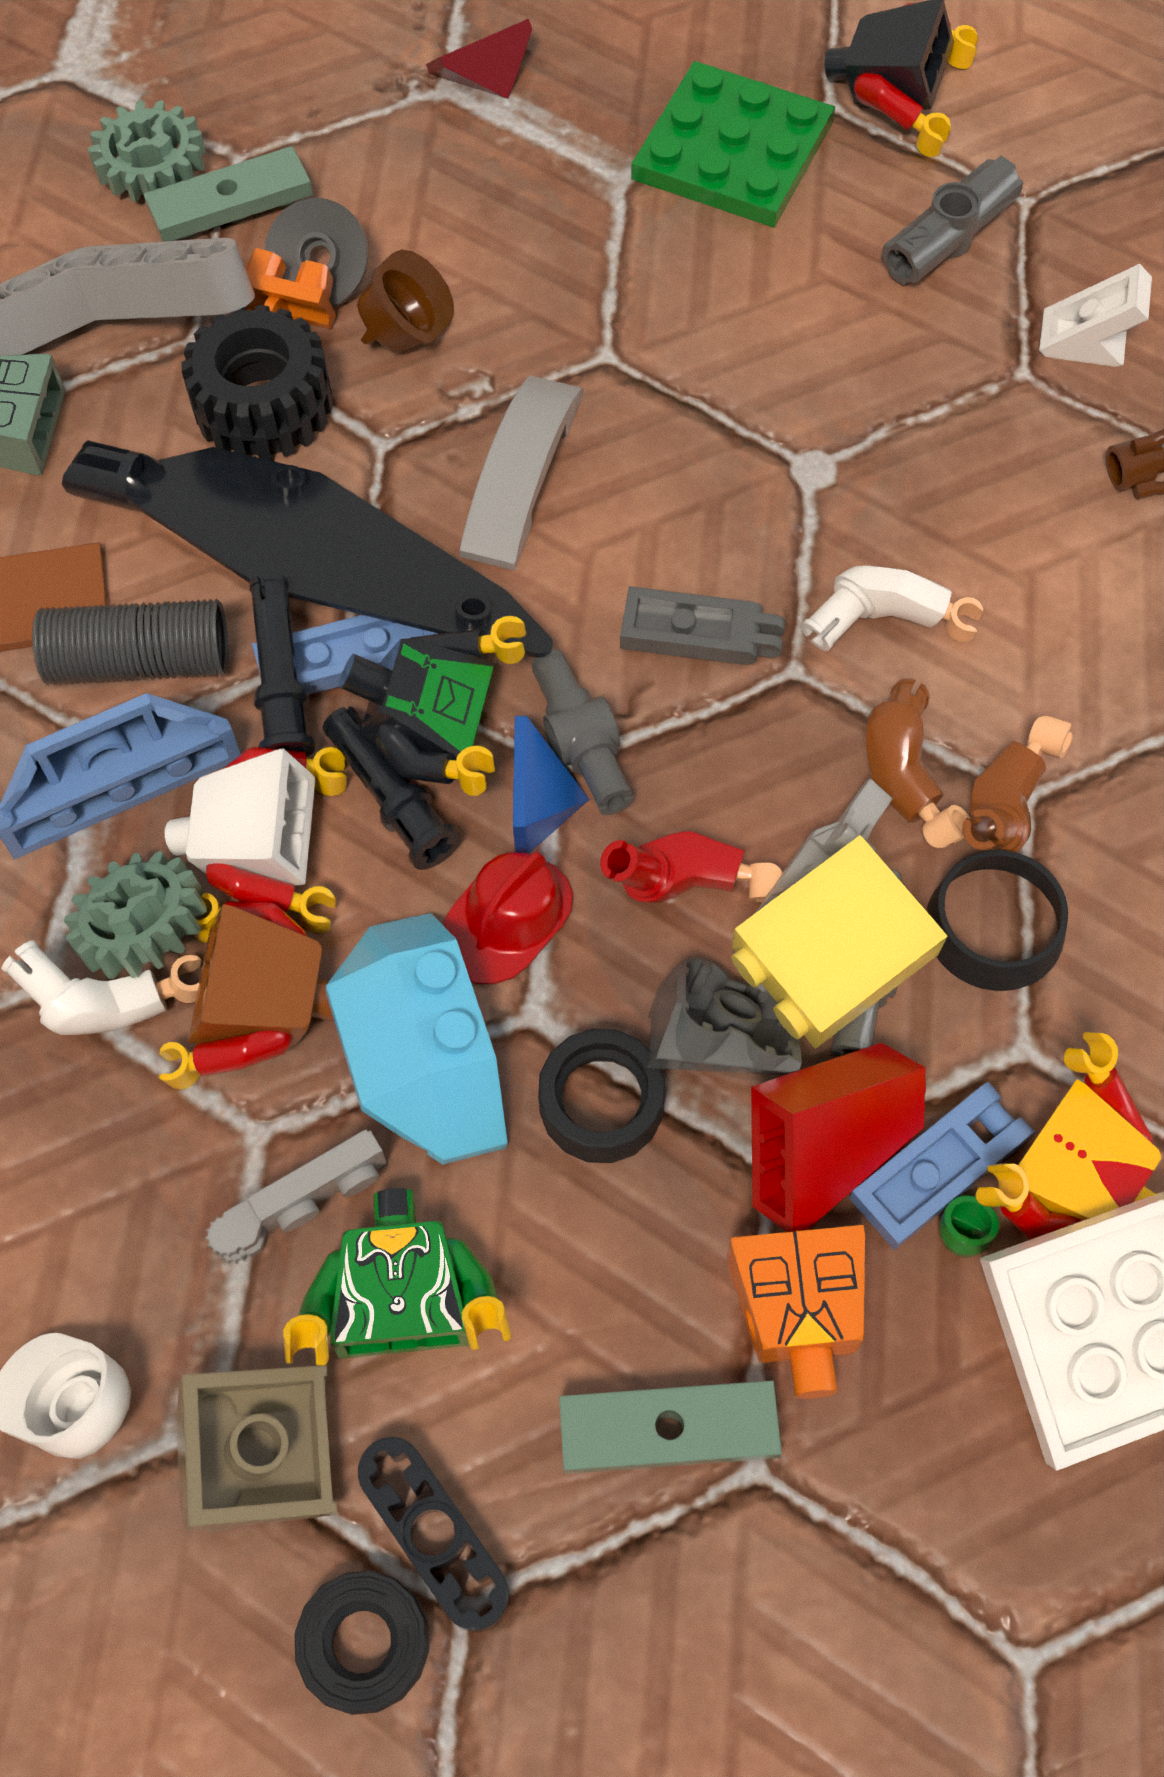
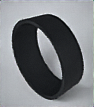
(991, 973)

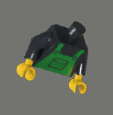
(431, 700)

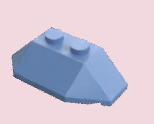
(108, 768)

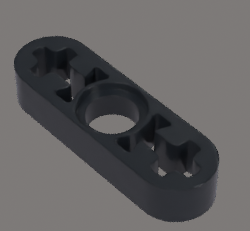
(387, 1500)

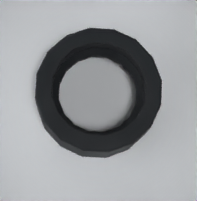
(600, 1046)

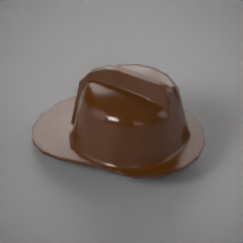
(405, 303)

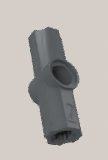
(952, 220)

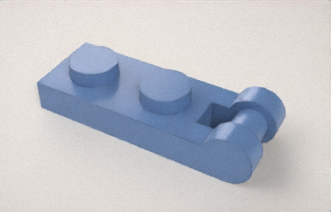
(939, 1166)

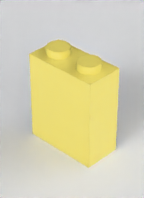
(835, 942)

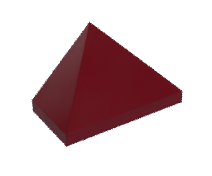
(487, 63)

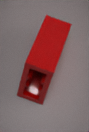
(830, 1130)

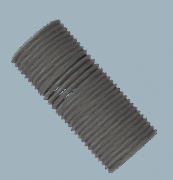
(118, 641)

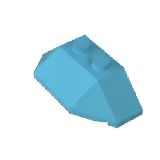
(418, 1040)

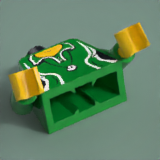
(396, 1290)

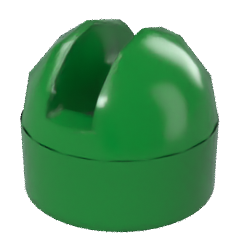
(968, 1227)

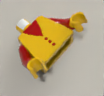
(1086, 1157)

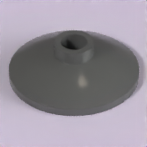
(316, 225)

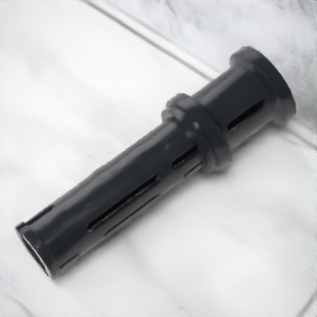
(280, 695)
(403, 805)

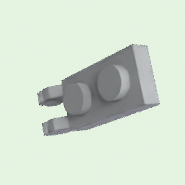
(294, 1197)

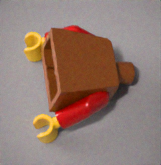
(251, 993)

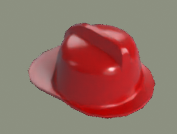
(509, 915)

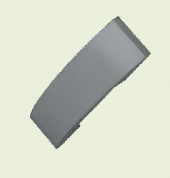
(516, 470)

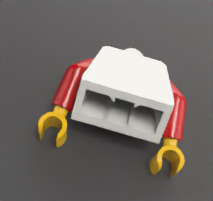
(255, 826)

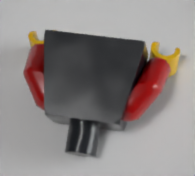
(900, 64)

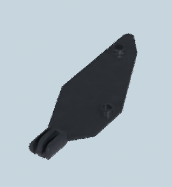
(301, 526)

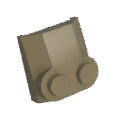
(253, 1447)

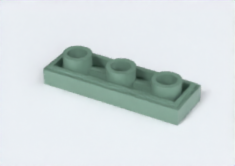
(228, 194)
(716, 1424)

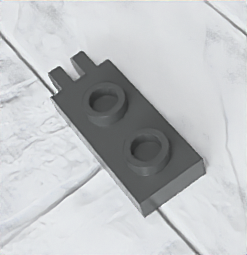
(699, 627)

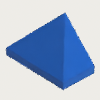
(542, 788)

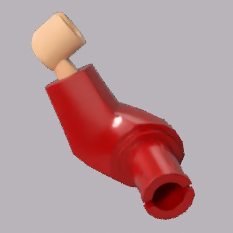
(682, 862)

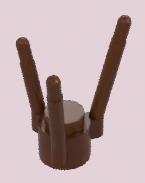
(1137, 464)

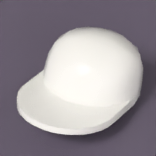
(63, 1396)

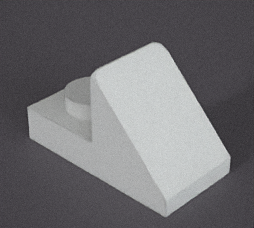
(1096, 320)

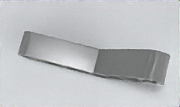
(121, 284)

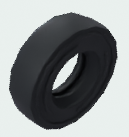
(315, 1646)

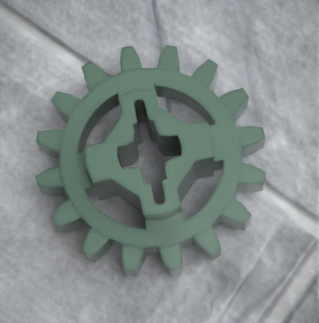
(146, 149)
(135, 915)

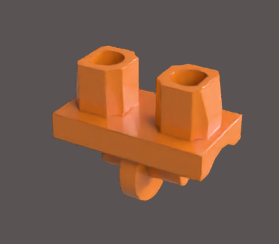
(305, 297)

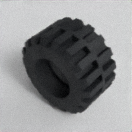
(249, 350)

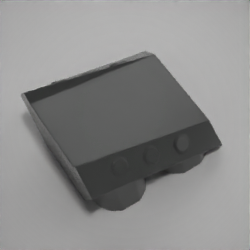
(717, 1025)

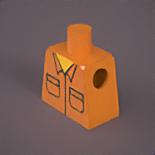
(802, 1299)

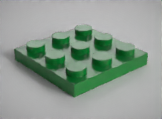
(733, 143)

